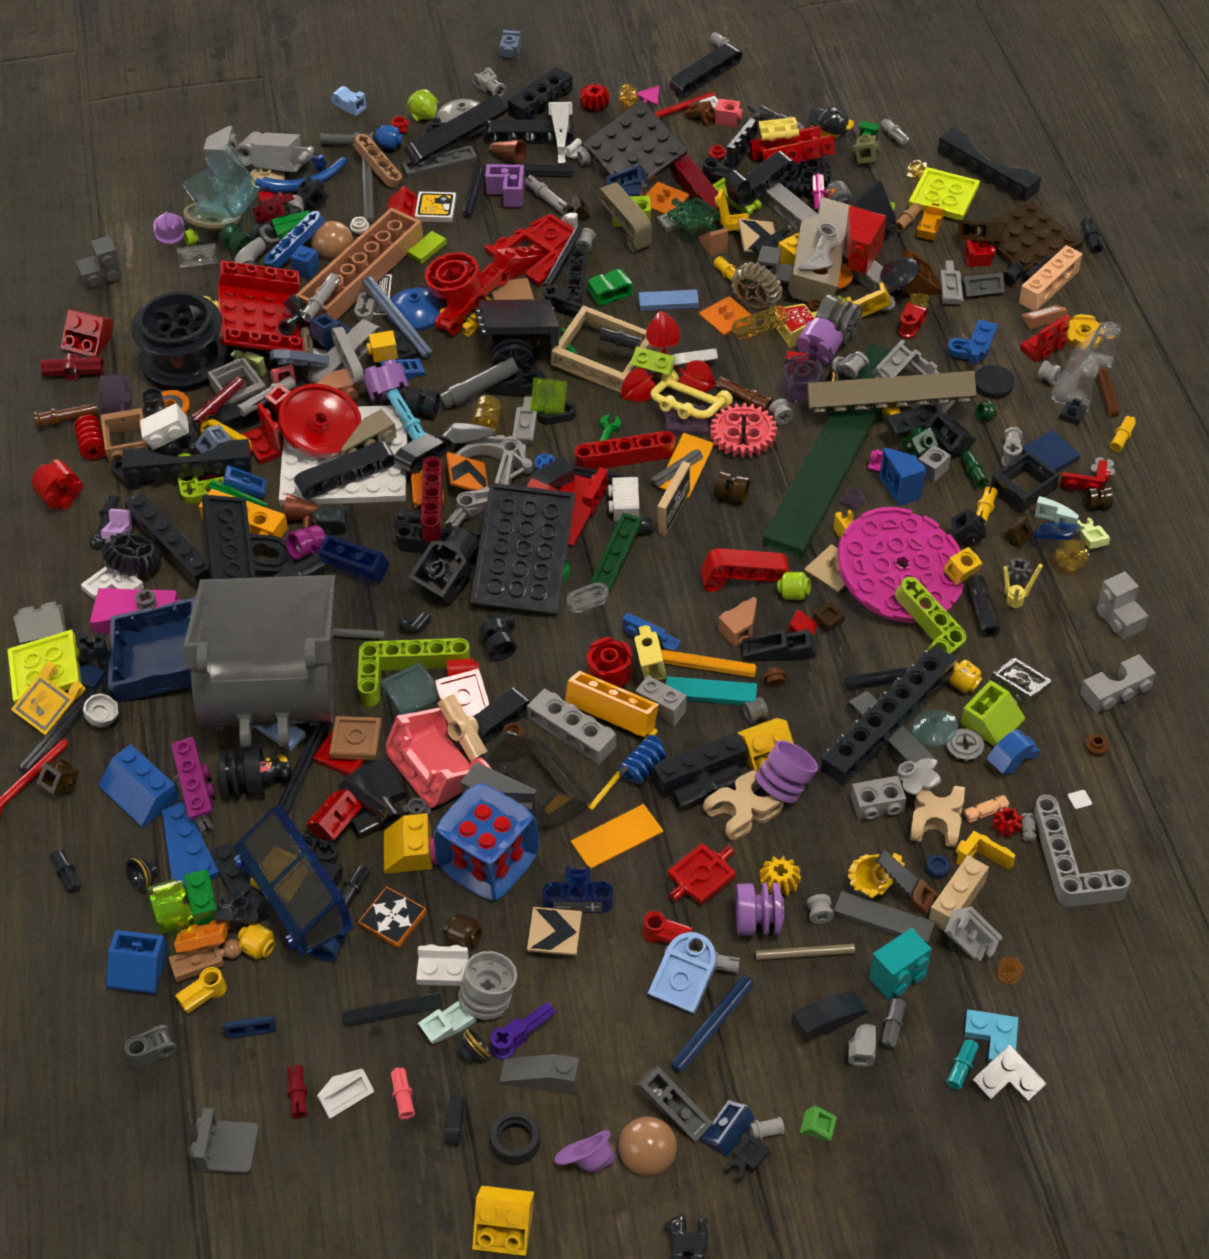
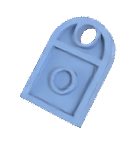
(684, 974)

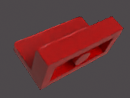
(404, 201)

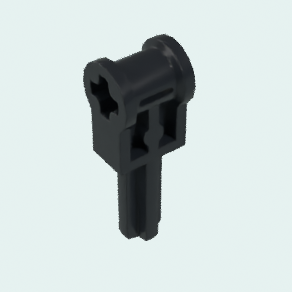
(561, 300)

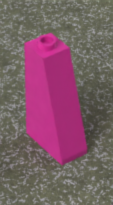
(120, 601)

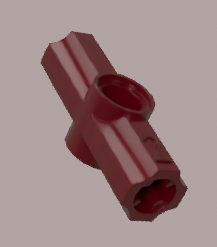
(72, 366)

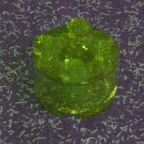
(169, 905)

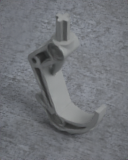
(510, 453)

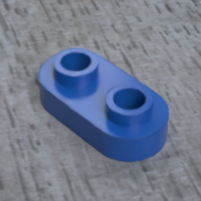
(958, 348)

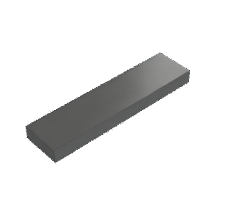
(440, 162)
(881, 916)

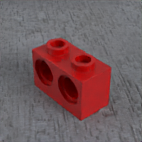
(333, 815)

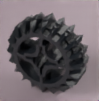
(131, 554)

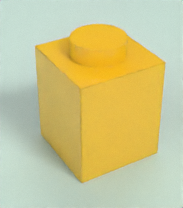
(382, 346)

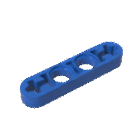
(280, 253)

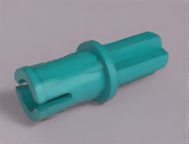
(962, 1064)

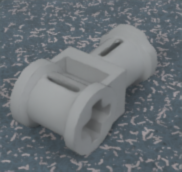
(488, 81)
(850, 365)
(1012, 446)

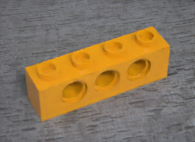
(260, 519)

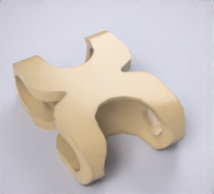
(742, 805)
(938, 814)

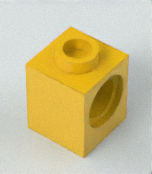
(962, 566)

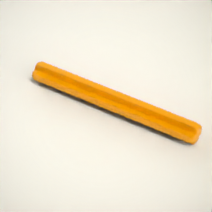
(708, 663)

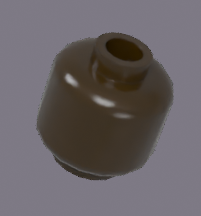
(463, 931)

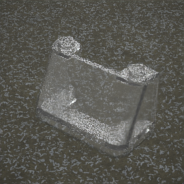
(1084, 362)

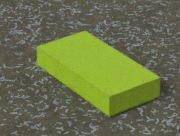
(426, 247)

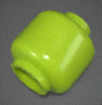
(794, 586)

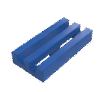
(244, 481)

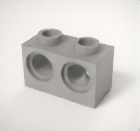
(877, 795)

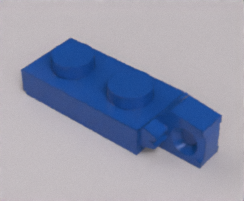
(981, 340)
(666, 642)

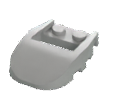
(897, 360)

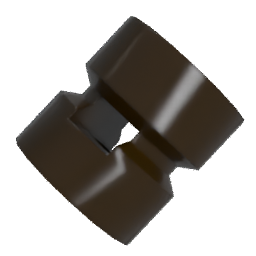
(739, 488)

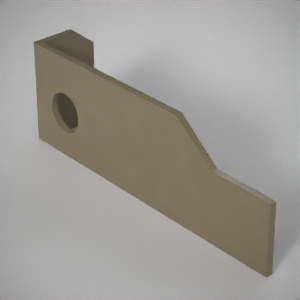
(805, 283)

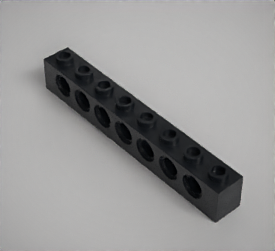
(887, 715)

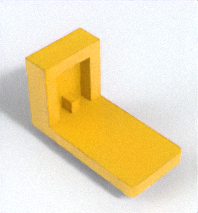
(728, 221)
(987, 848)

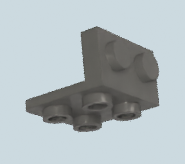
(224, 1144)

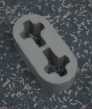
(361, 306)

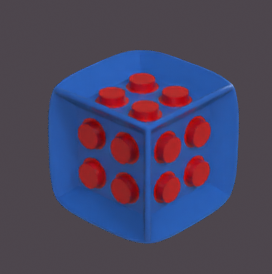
(486, 841)

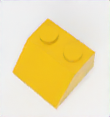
(408, 844)

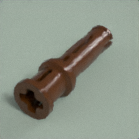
(750, 397)
(56, 416)

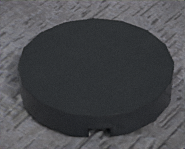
(994, 381)

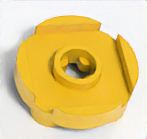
(1080, 323)

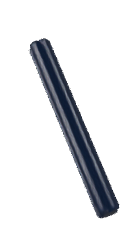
(711, 1024)

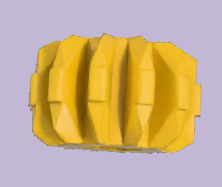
(781, 872)

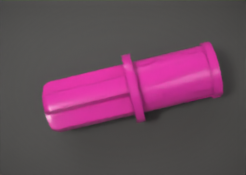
(818, 190)

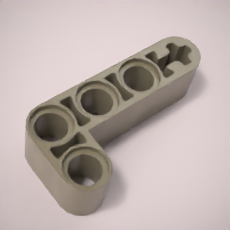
(628, 215)

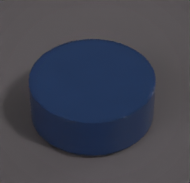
(938, 866)

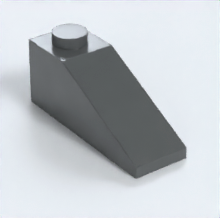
(542, 1072)
(673, 1103)

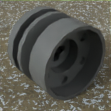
(844, 317)

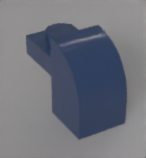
(321, 329)

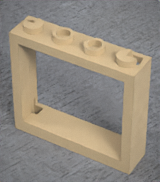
(585, 367)

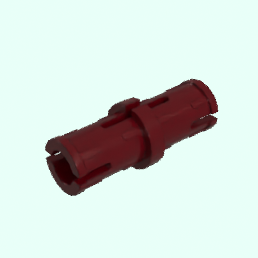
(297, 1092)

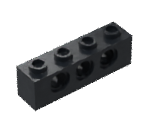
(538, 94)

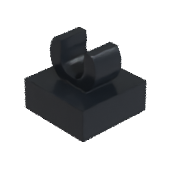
(1073, 412)

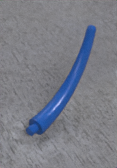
(289, 186)

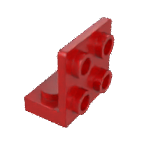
(1047, 340)
(265, 439)
(589, 490)

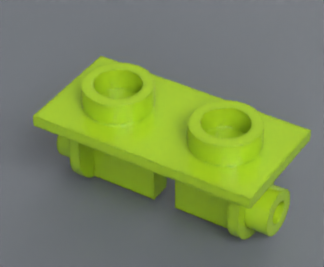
(653, 361)

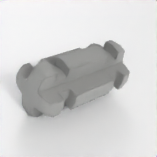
(1028, 827)

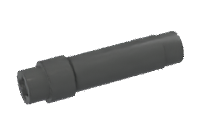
(462, 392)

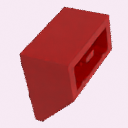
(86, 333)

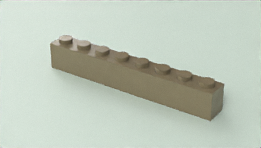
(891, 391)

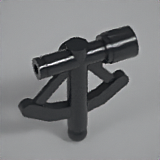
(765, 114)

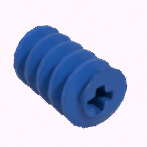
(642, 760)

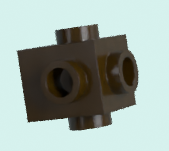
(58, 777)

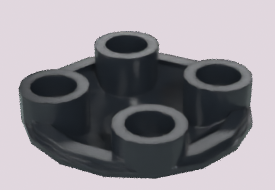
(899, 272)

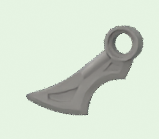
(821, 256)

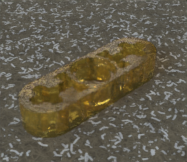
(771, 313)

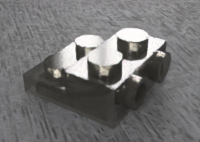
(1021, 681)

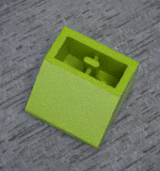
(992, 713)

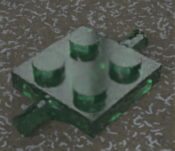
(694, 215)

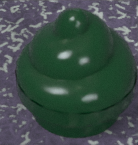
(986, 411)

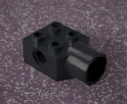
(445, 565)

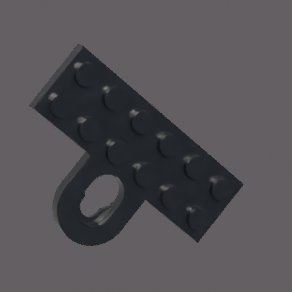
(232, 544)

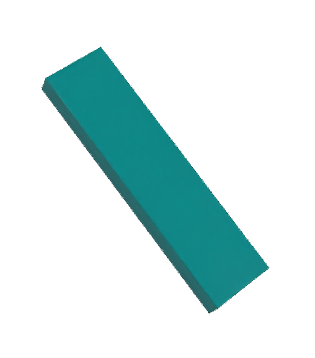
(713, 690)

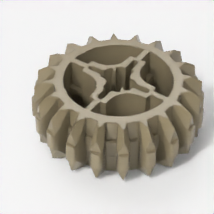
(756, 286)

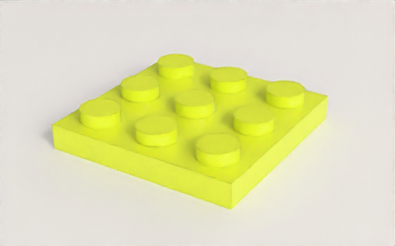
(947, 189)
(29, 658)

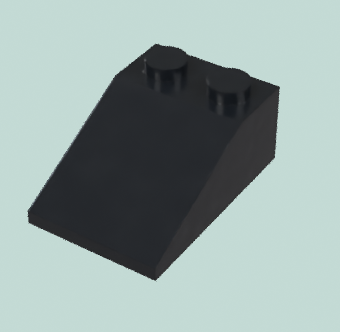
(876, 200)

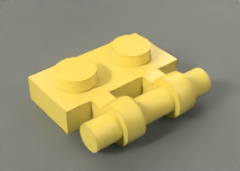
(779, 129)

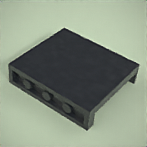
(517, 317)

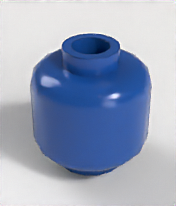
(388, 137)

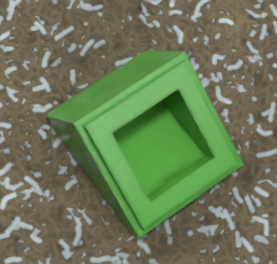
(818, 1123)

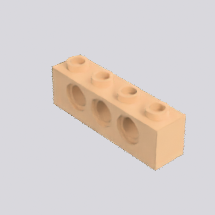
(1050, 278)

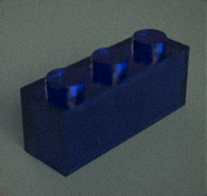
(353, 558)

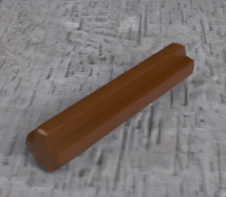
(1108, 393)

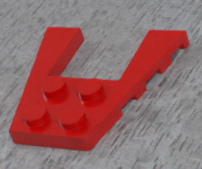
(549, 234)

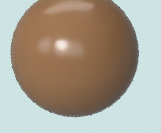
(331, 240)
(647, 1146)

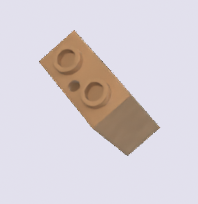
(113, 424)

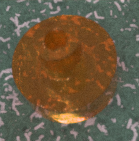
(1010, 970)

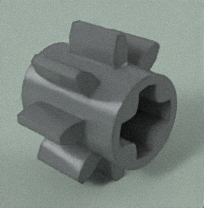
(1019, 571)

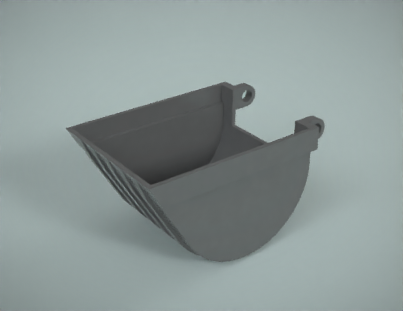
(262, 653)

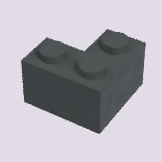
(772, 260)
(101, 267)

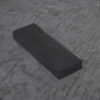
(905, 421)

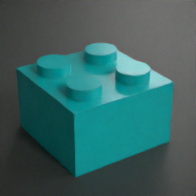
(900, 964)

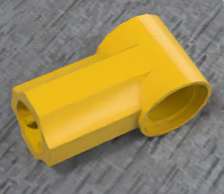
(201, 991)

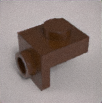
(701, 109)

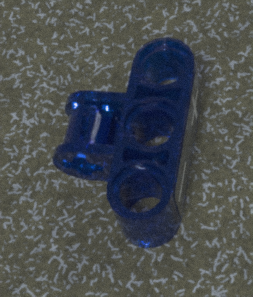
(578, 884)

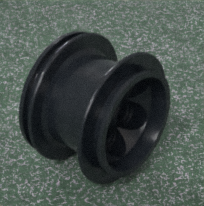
(179, 341)

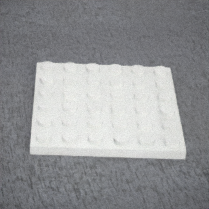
(379, 487)

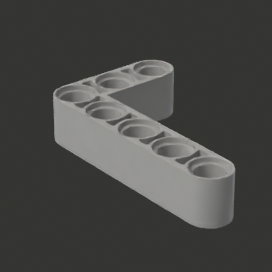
(1064, 859)

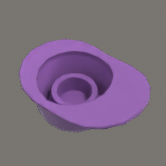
(169, 228)
(589, 1154)

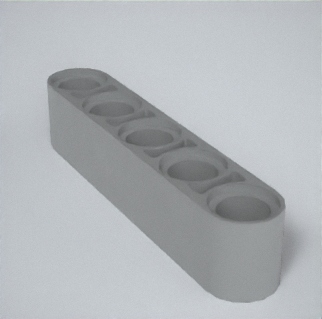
(358, 338)

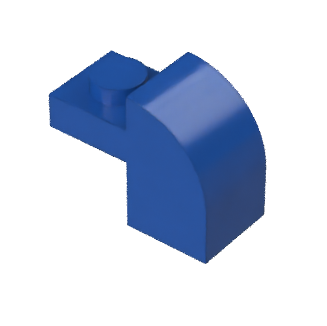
(1012, 751)

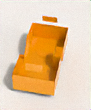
(930, 222)

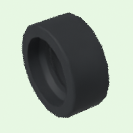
(510, 1119)

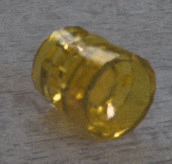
(487, 412)

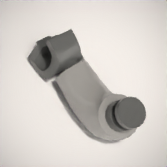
(255, 248)

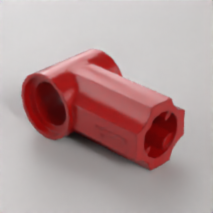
(666, 930)

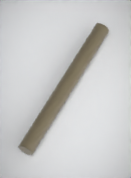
(805, 952)

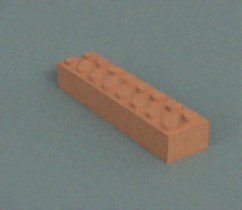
(369, 255)

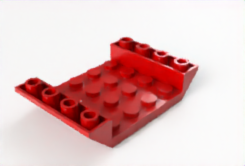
(253, 306)

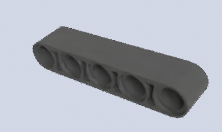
(901, 745)

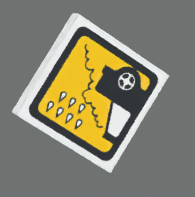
(435, 206)

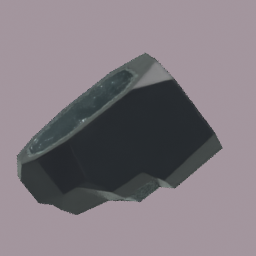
(331, 518)

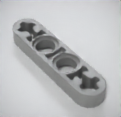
(347, 355)

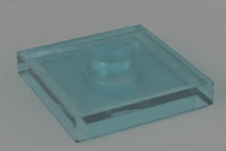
(410, 688)

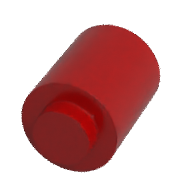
(461, 665)

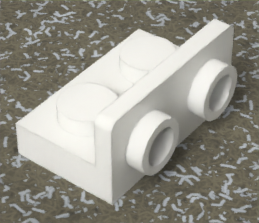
(441, 965)

